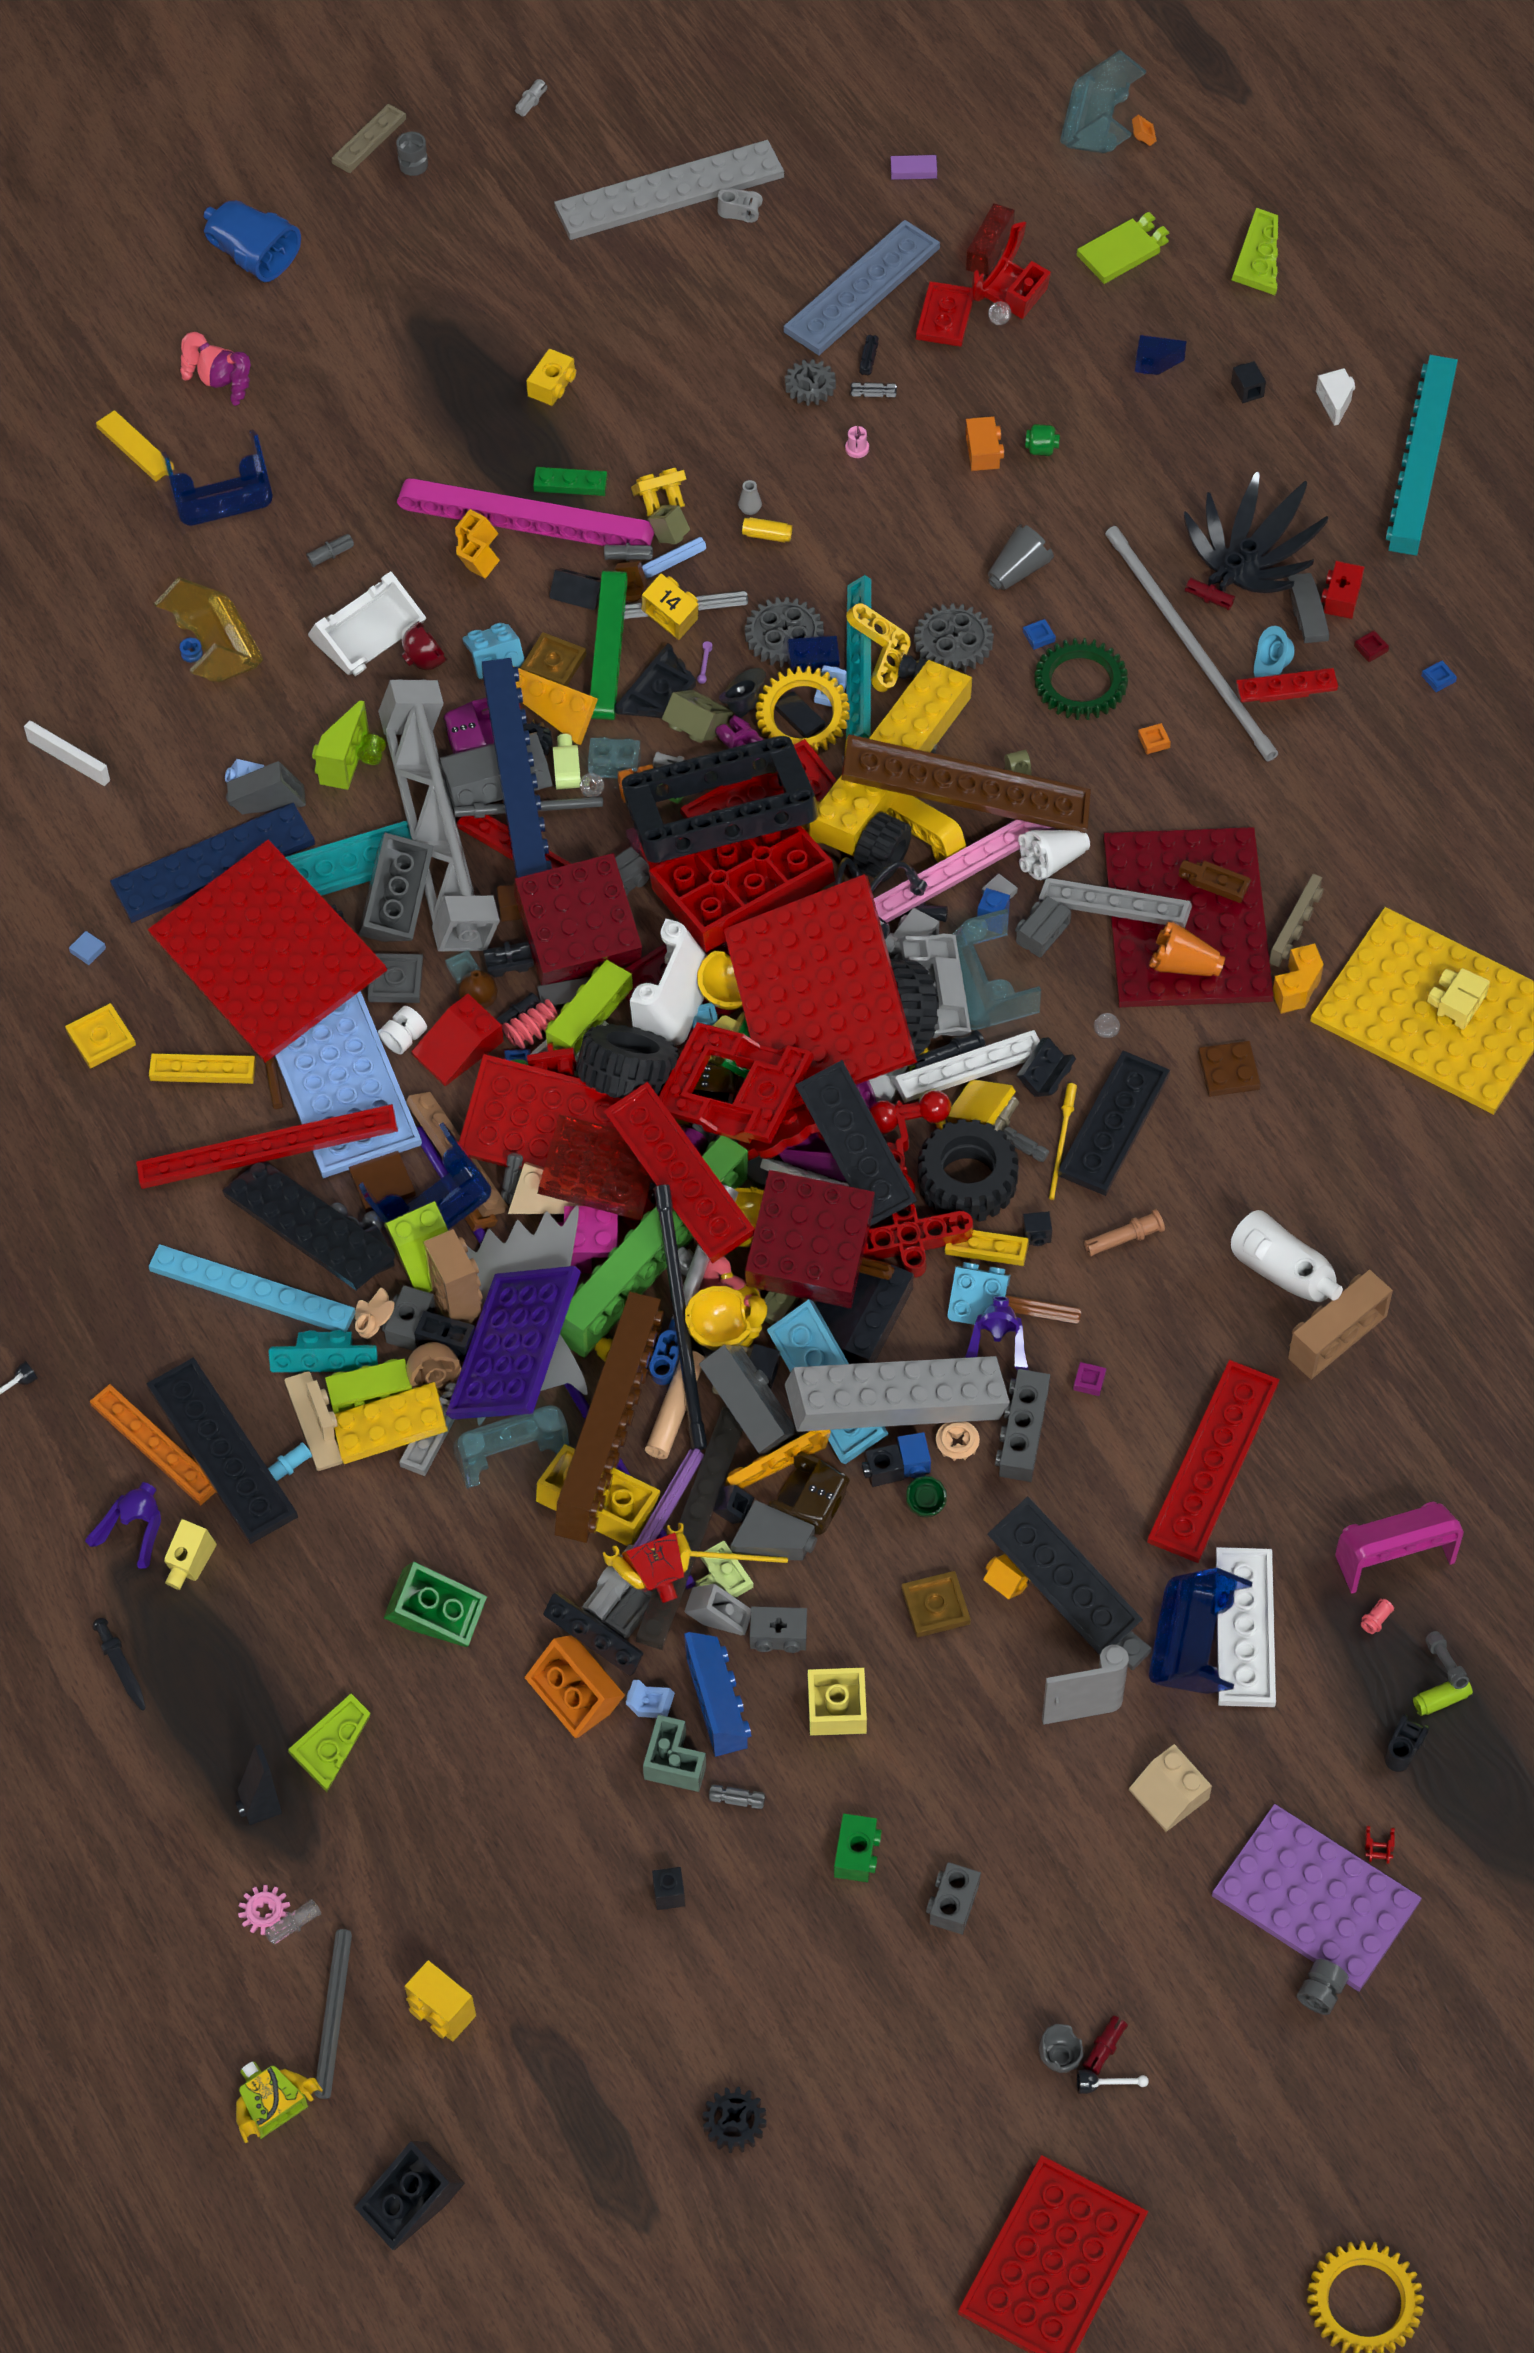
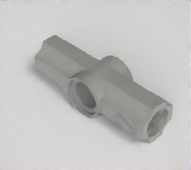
(609, 1591)

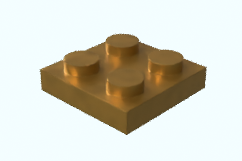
(554, 659)
(936, 1604)

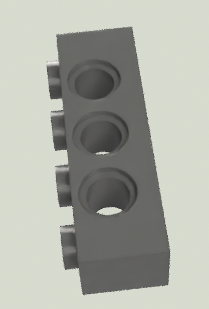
(1021, 1464)

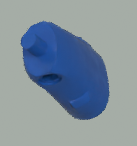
(254, 239)

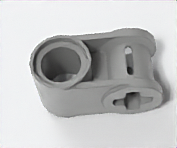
(736, 204)

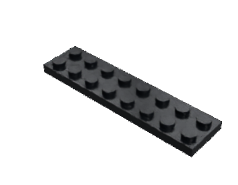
(309, 1224)
(222, 1450)

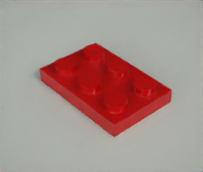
(945, 314)

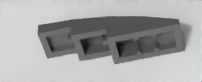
(1308, 608)

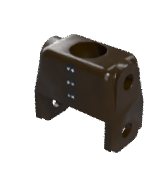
(716, 1084)
(812, 1492)

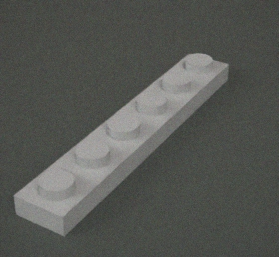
(1117, 902)

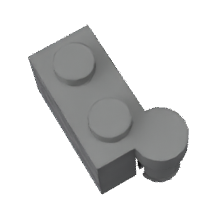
(913, 924)

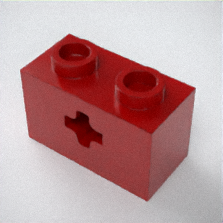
(1343, 589)

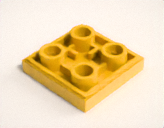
(981, 1102)

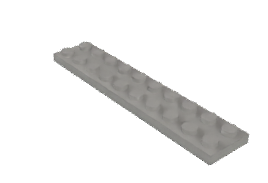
(668, 189)

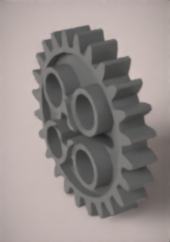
(773, 625)
(954, 637)

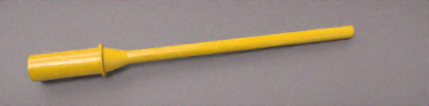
(1068, 1108)
(739, 1556)

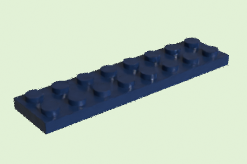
(191, 869)

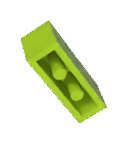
(367, 1384)

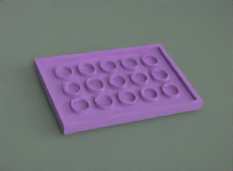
(1316, 1896)

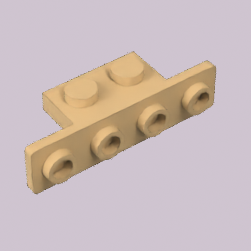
(315, 1419)

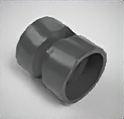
(412, 153)
(1320, 1989)

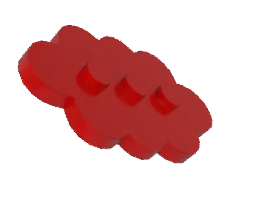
(793, 1130)

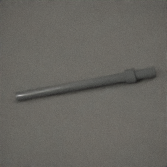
(479, 810)

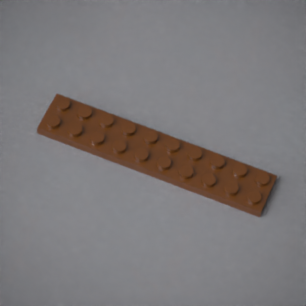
(965, 784)

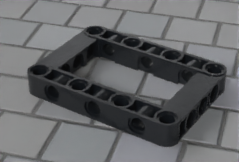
(712, 829)

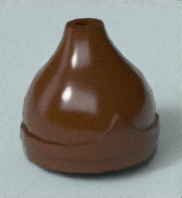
(480, 987)

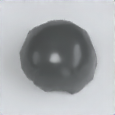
(1060, 2048)

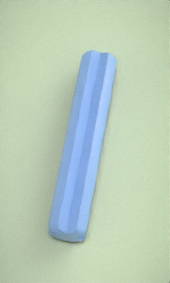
(674, 557)

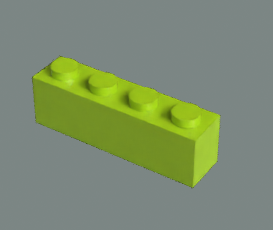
(590, 1006)

